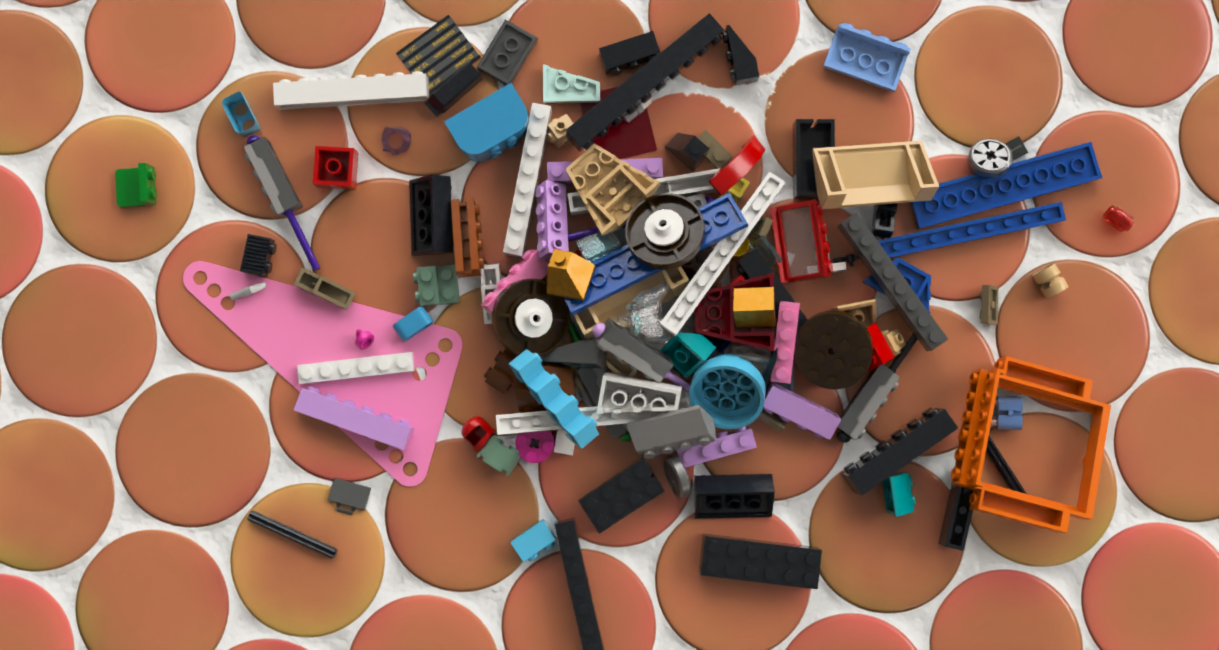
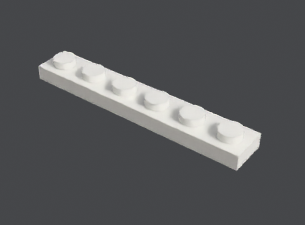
(355, 368)

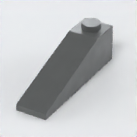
(578, 354)

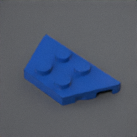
(916, 278)

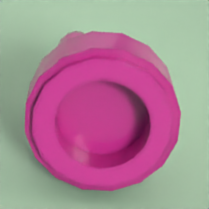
(364, 339)

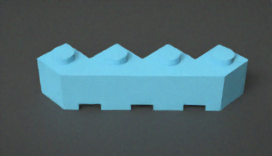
(560, 406)

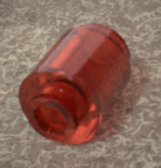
(1118, 218)

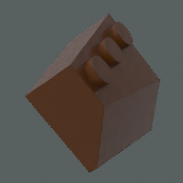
(526, 401)

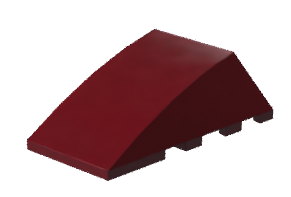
(716, 317)

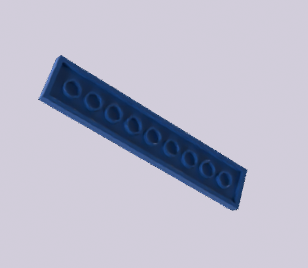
(1021, 182)
(623, 270)

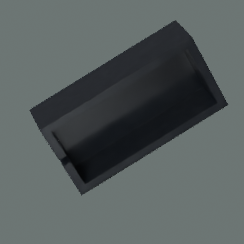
(804, 140)
(621, 495)

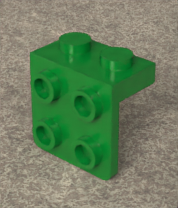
(136, 186)

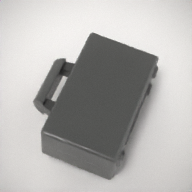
(349, 494)

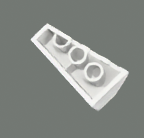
(633, 394)

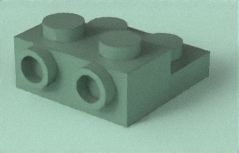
(436, 285)

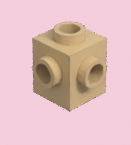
(556, 131)
(894, 340)

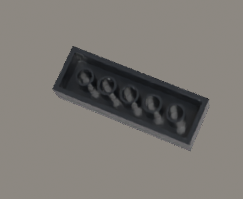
(898, 450)
(760, 561)

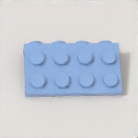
(866, 57)

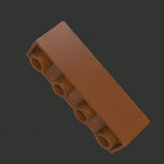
(466, 238)

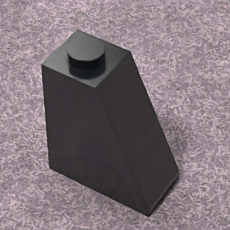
(688, 150)

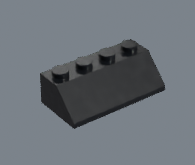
(431, 215)
(733, 496)

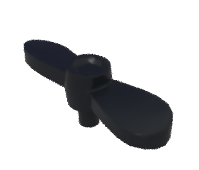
(850, 258)

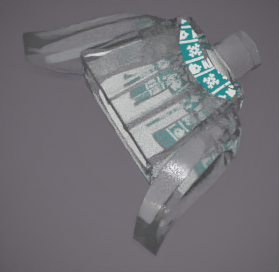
(645, 315)

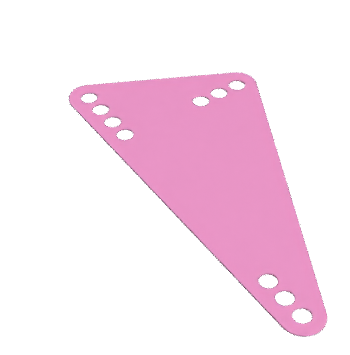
(300, 328)

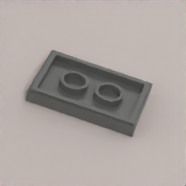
(507, 53)

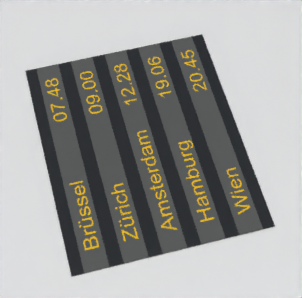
(438, 53)

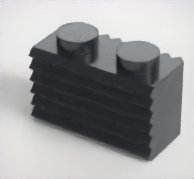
(258, 255)

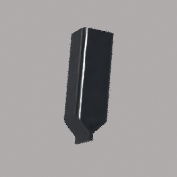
(453, 89)

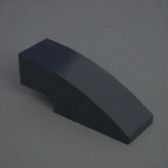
(884, 220)

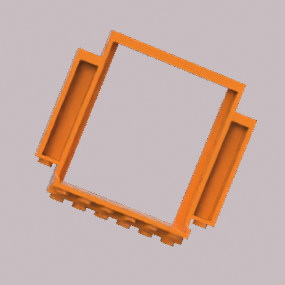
(973, 436)

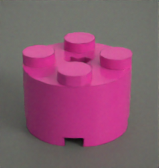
(534, 454)

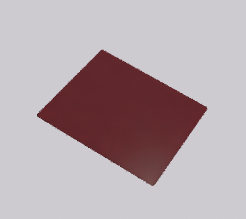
(626, 138)

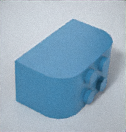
(490, 125)

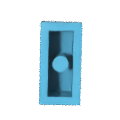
(534, 540)

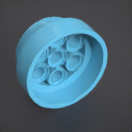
(741, 408)

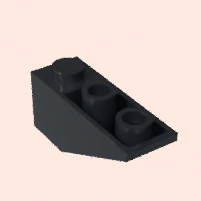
(742, 60)

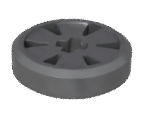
(990, 168)
(677, 476)

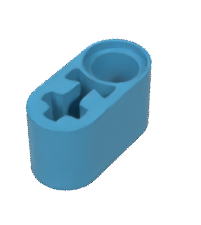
(413, 324)

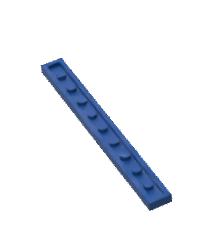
(973, 230)

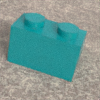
(688, 351)
(898, 494)

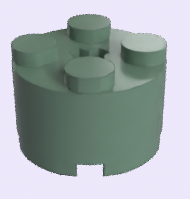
(499, 456)

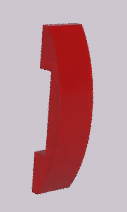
(738, 166)

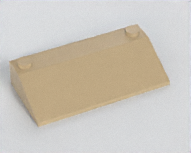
(873, 174)
(616, 304)

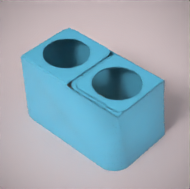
(229, 104)

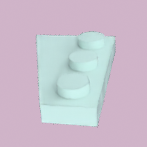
(568, 88)

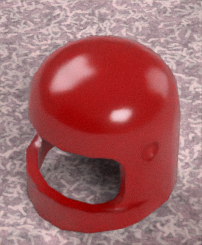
(477, 432)

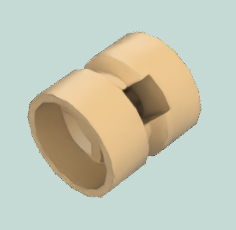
(1050, 280)

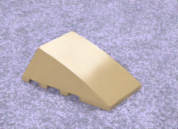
(609, 187)

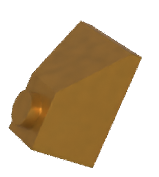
(569, 275)

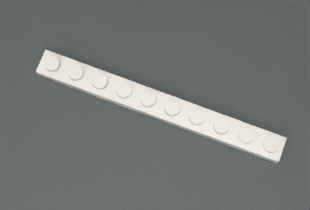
(720, 256)
(542, 421)

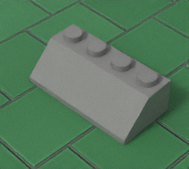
(672, 431)

